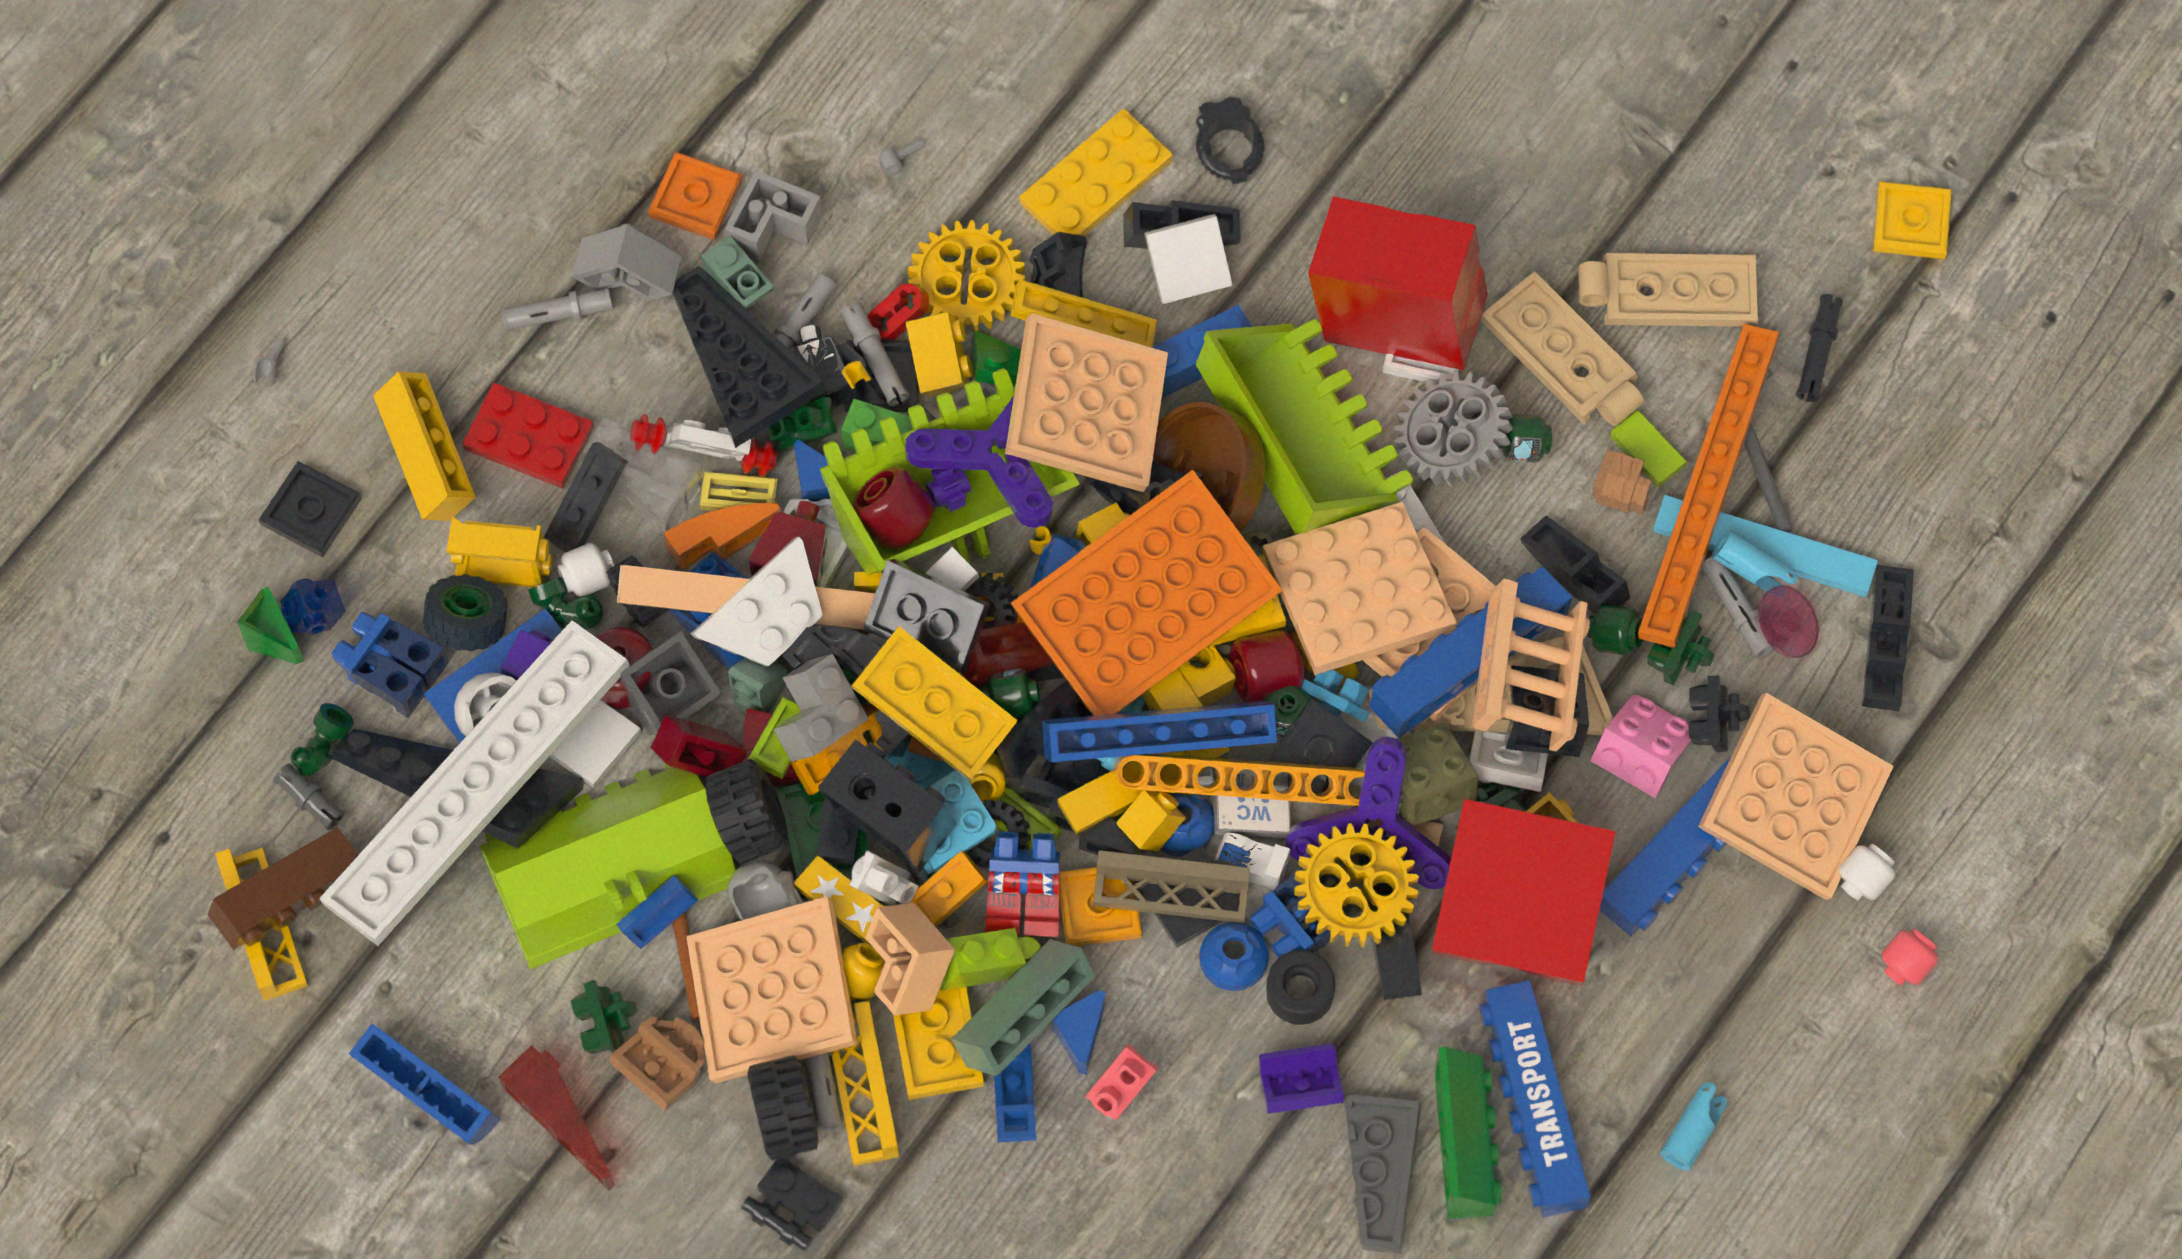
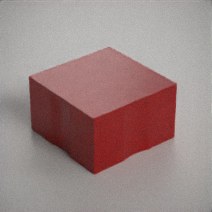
(1398, 283)
(1523, 892)

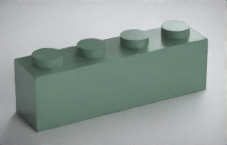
(1023, 1007)

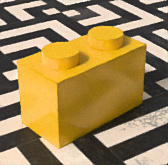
(939, 354)

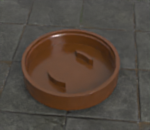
(1222, 449)

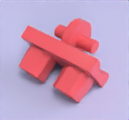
(1121, 1082)

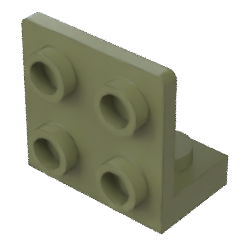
(1435, 775)

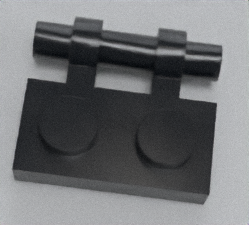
(799, 1194)

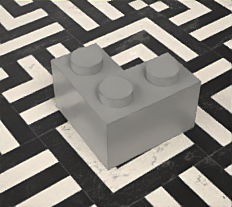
(772, 207)
(627, 260)
(826, 708)

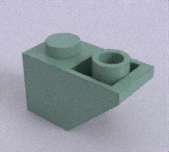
(736, 273)
(756, 685)

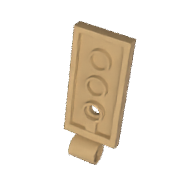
(1684, 286)
(1556, 342)

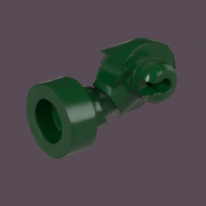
(583, 611)
(331, 723)

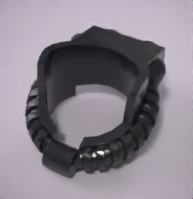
(1228, 115)

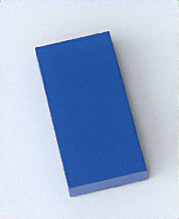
(657, 912)

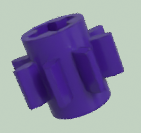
(948, 488)

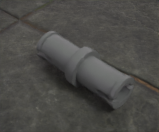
(308, 796)

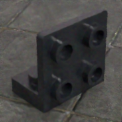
(1534, 739)

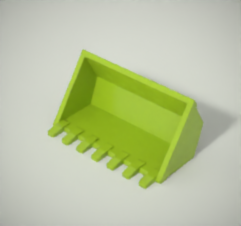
(1309, 443)
(984, 502)
(605, 860)

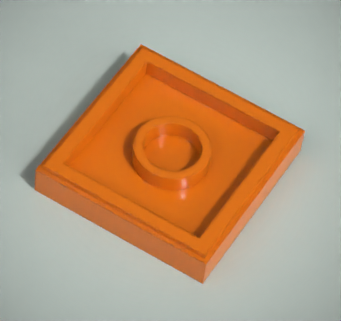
(695, 195)

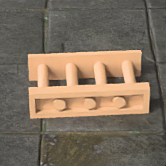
(1496, 673)

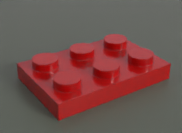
(528, 435)

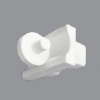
(882, 880)

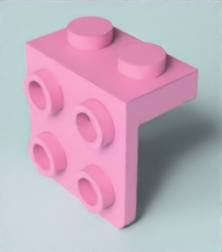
(1642, 744)

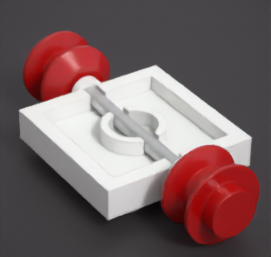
(694, 438)

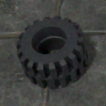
(746, 811)
(783, 1107)

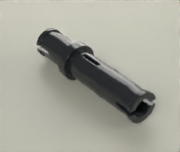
(1822, 334)

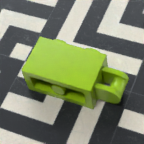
(987, 958)

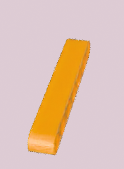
(1226, 772)

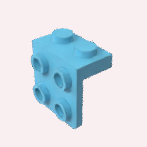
(969, 814)

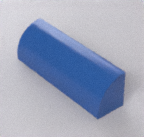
(423, 1085)

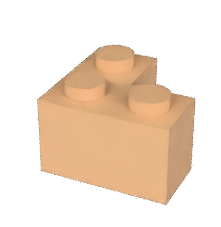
(913, 956)

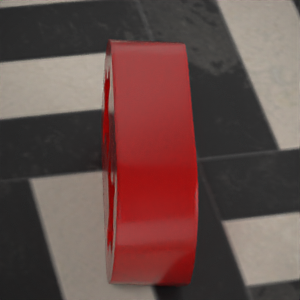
(897, 312)

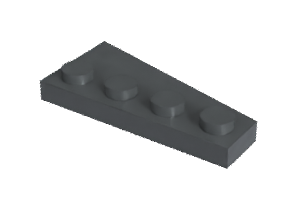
(1382, 1155)

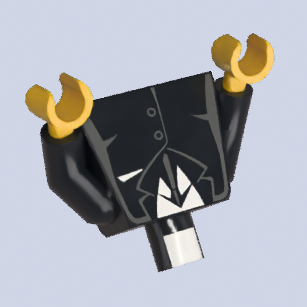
(833, 363)

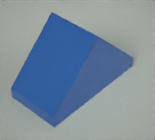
(810, 477)
(1078, 1028)

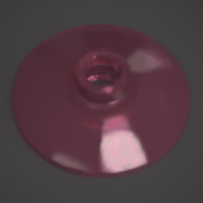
(1788, 621)

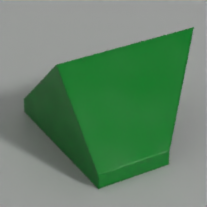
(267, 630)

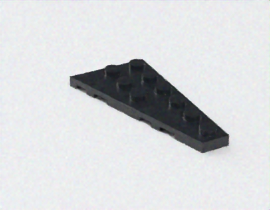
(744, 363)
(408, 765)

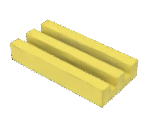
(735, 494)

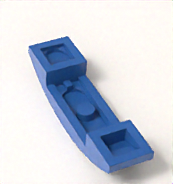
(1016, 1100)

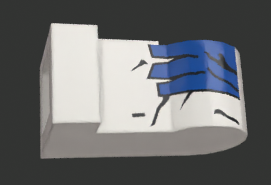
(1265, 862)

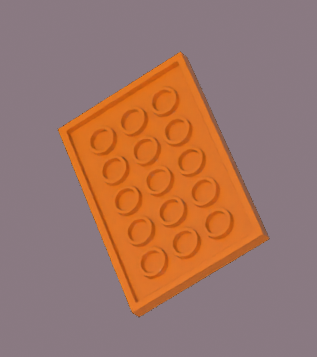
(1146, 597)

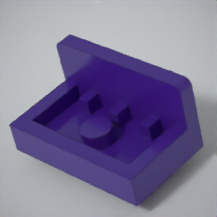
(1300, 1078)

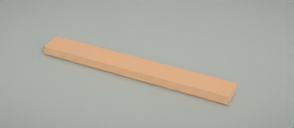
(708, 592)

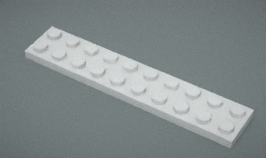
(474, 783)

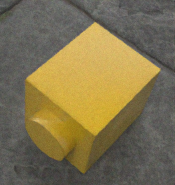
(1151, 819)

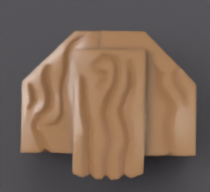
(1621, 483)

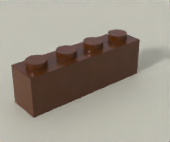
(281, 890)

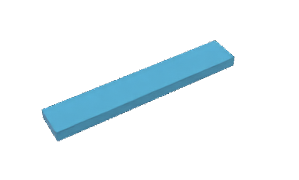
(1804, 556)

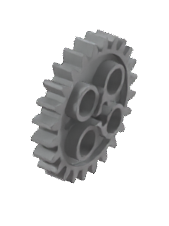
(1453, 428)

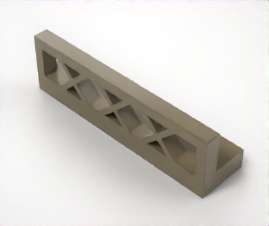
(1175, 873)

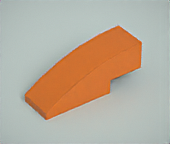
(719, 531)

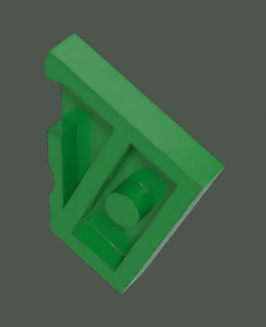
(991, 355)

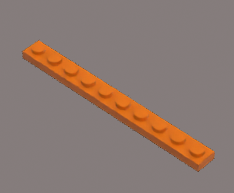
(1708, 486)

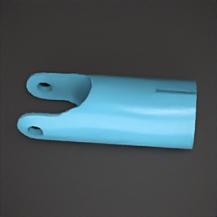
(1751, 562)
(1694, 1128)

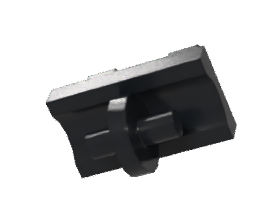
(1722, 714)

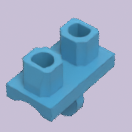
(1348, 700)

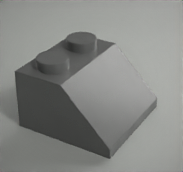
(676, 685)

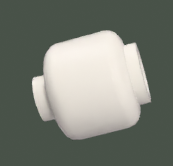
(585, 569)
(1866, 872)

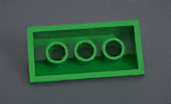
(1465, 1135)

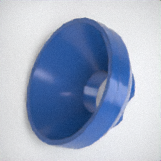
(1194, 833)
(1233, 973)

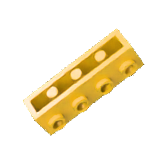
(424, 446)

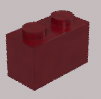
(695, 746)

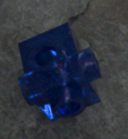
(312, 606)

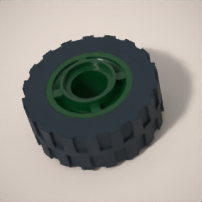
(465, 612)

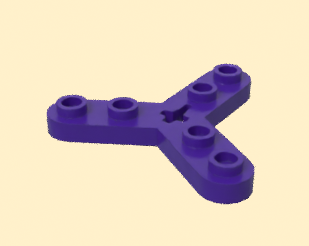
(973, 452)
(1379, 800)

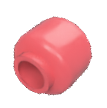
(1909, 957)

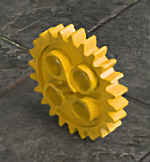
(997, 278)
(1384, 866)

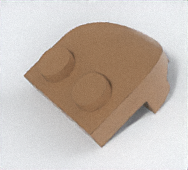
(662, 1059)

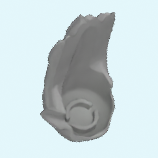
(761, 889)

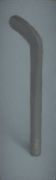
(1766, 480)

